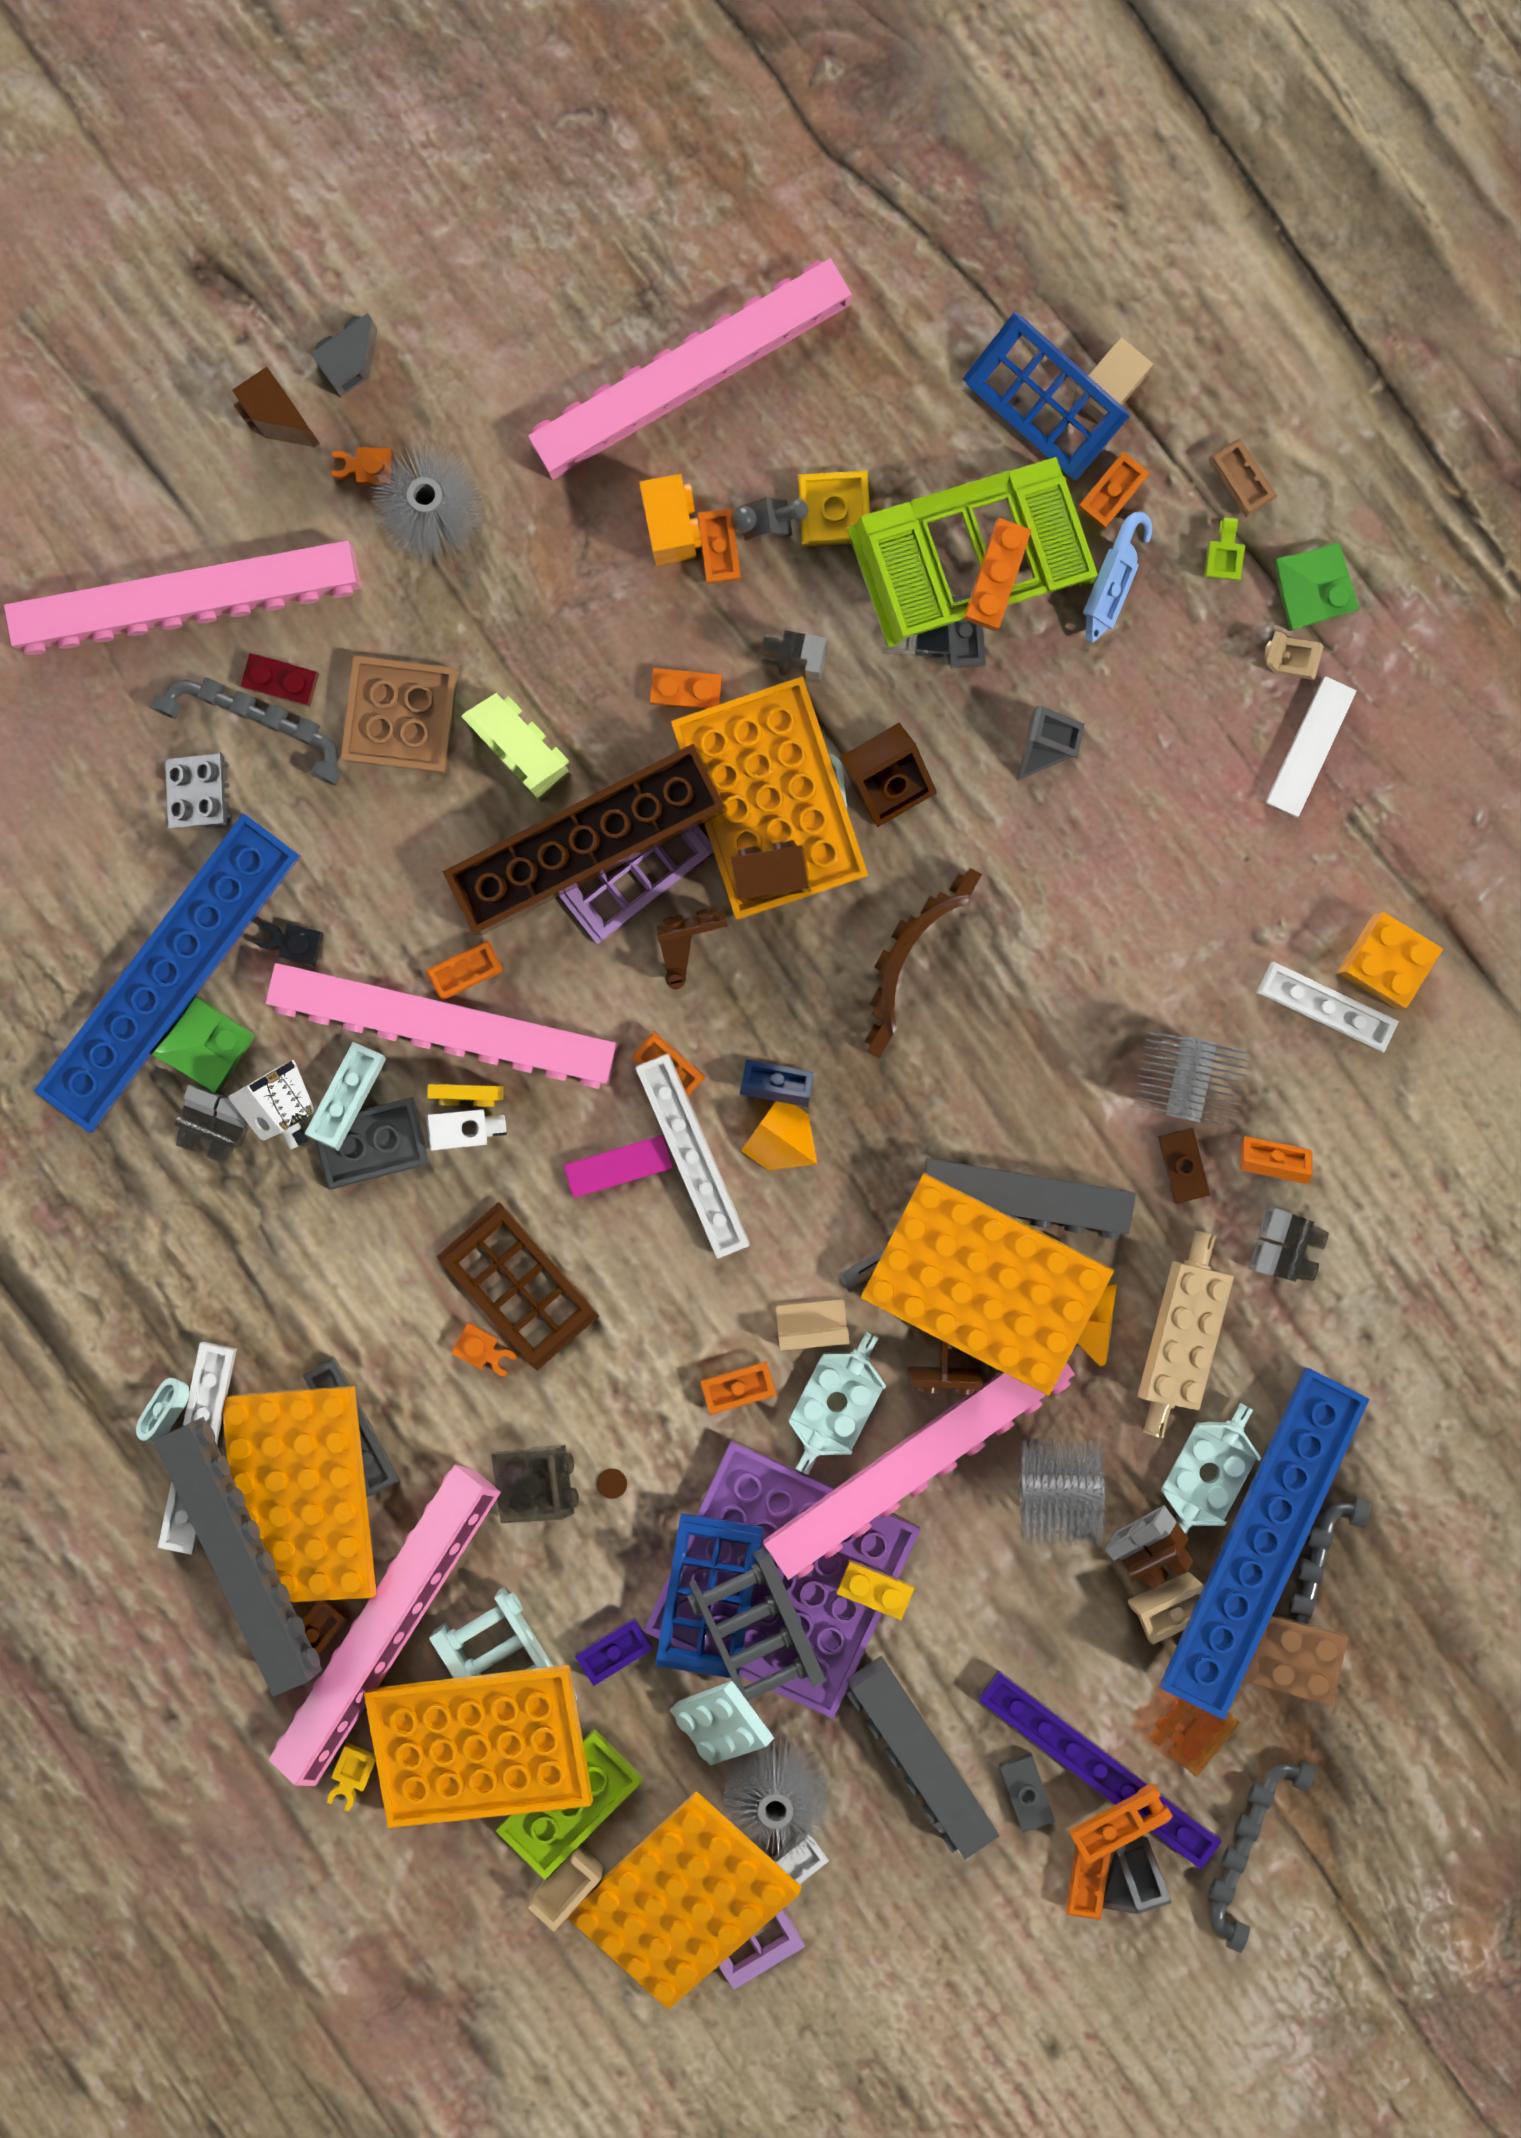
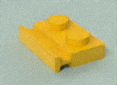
(452, 1093)

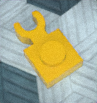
(352, 1772)

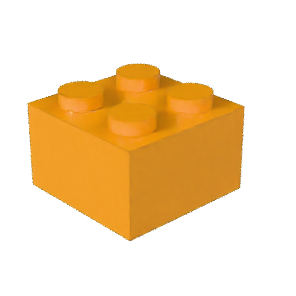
(667, 514)
(1390, 960)

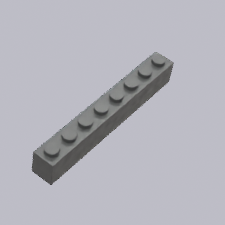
(238, 1556)

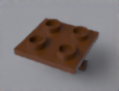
(676, 938)
(930, 1379)

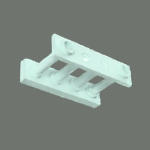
(450, 1642)

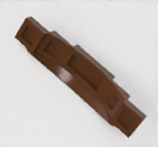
(891, 962)

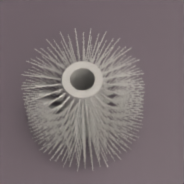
(428, 504)
(1191, 1077)
(1061, 1492)
(776, 1797)

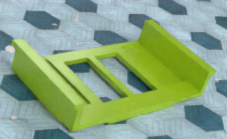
(905, 568)

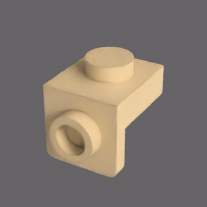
(1293, 656)

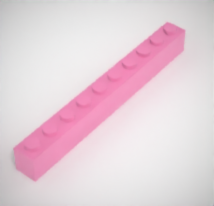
(690, 368)
(183, 597)
(441, 1023)
(904, 1471)
(384, 1625)

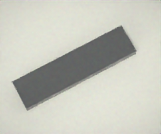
(377, 1467)

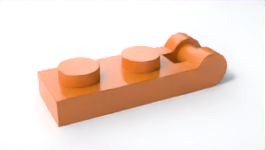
(1120, 1824)

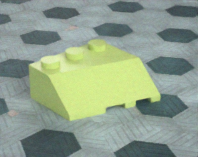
(518, 744)

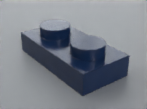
(777, 1083)

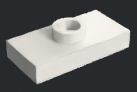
(803, 1864)

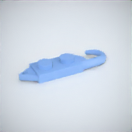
(1114, 578)

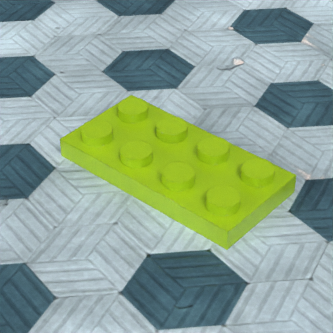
(551, 1836)

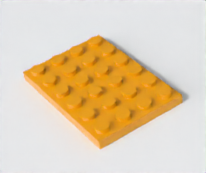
(776, 786)
(987, 1284)
(305, 1487)
(478, 1746)
(684, 1900)

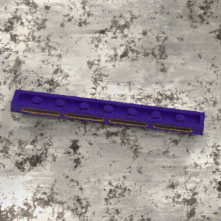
(1093, 1764)

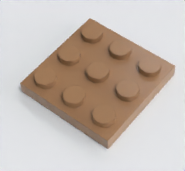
(399, 714)

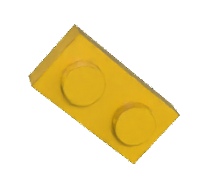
(875, 1589)

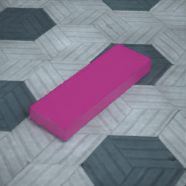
(618, 1166)

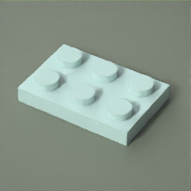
(721, 1723)

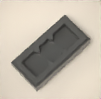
(1027, 1792)

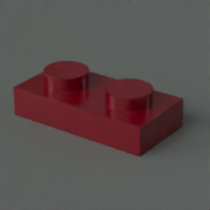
(279, 679)

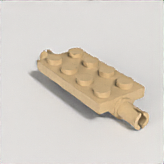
(1184, 1335)

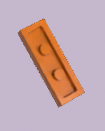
(997, 574)

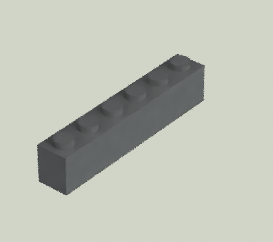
(1041, 1198)
(922, 1758)

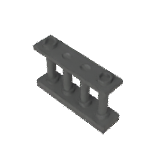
(777, 1603)

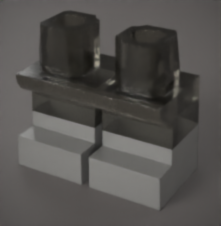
(796, 651)
(212, 1117)
(1287, 1261)

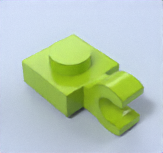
(1225, 557)

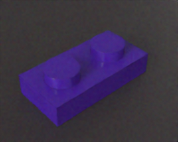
(614, 1651)

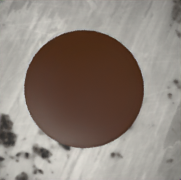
(612, 1483)

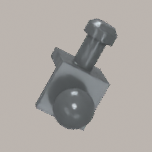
(767, 517)

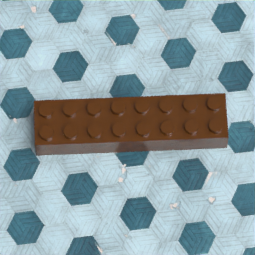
(585, 840)

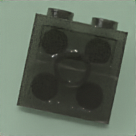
(535, 1484)

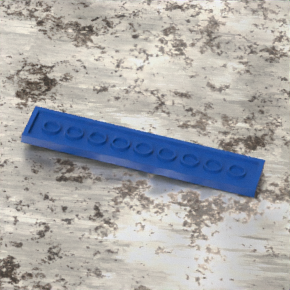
(167, 973)
(1264, 1543)

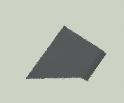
(1049, 741)
(1135, 1880)

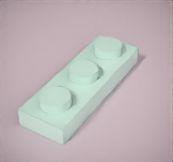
(345, 1096)

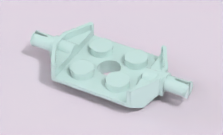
(829, 1430)
(1227, 1447)

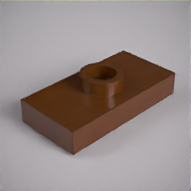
(1184, 1165)

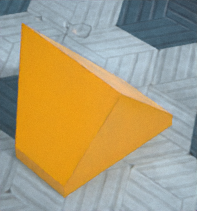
(782, 1139)
(1097, 1332)

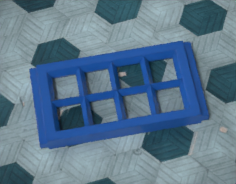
(996, 352)
(720, 1531)

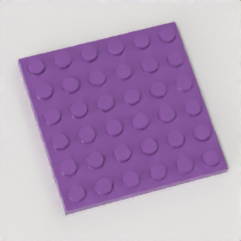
(769, 1495)

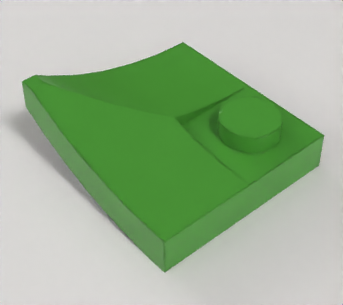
(1315, 586)
(205, 1045)

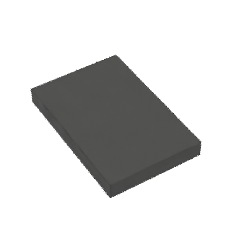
(377, 1145)

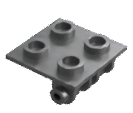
(197, 791)

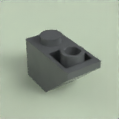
(348, 355)

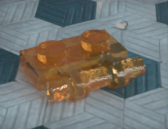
(1199, 1740)

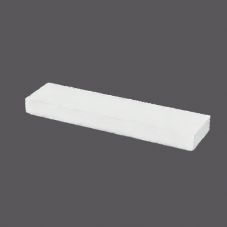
(1310, 747)
(1327, 1007)

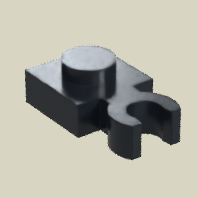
(296, 943)

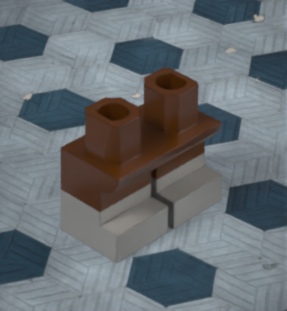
(1149, 1545)

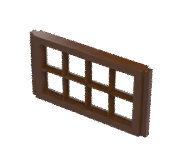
(561, 1334)

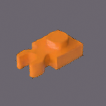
(365, 465)
(478, 1347)

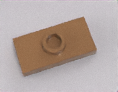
(1242, 477)

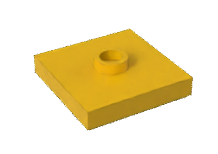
(833, 505)

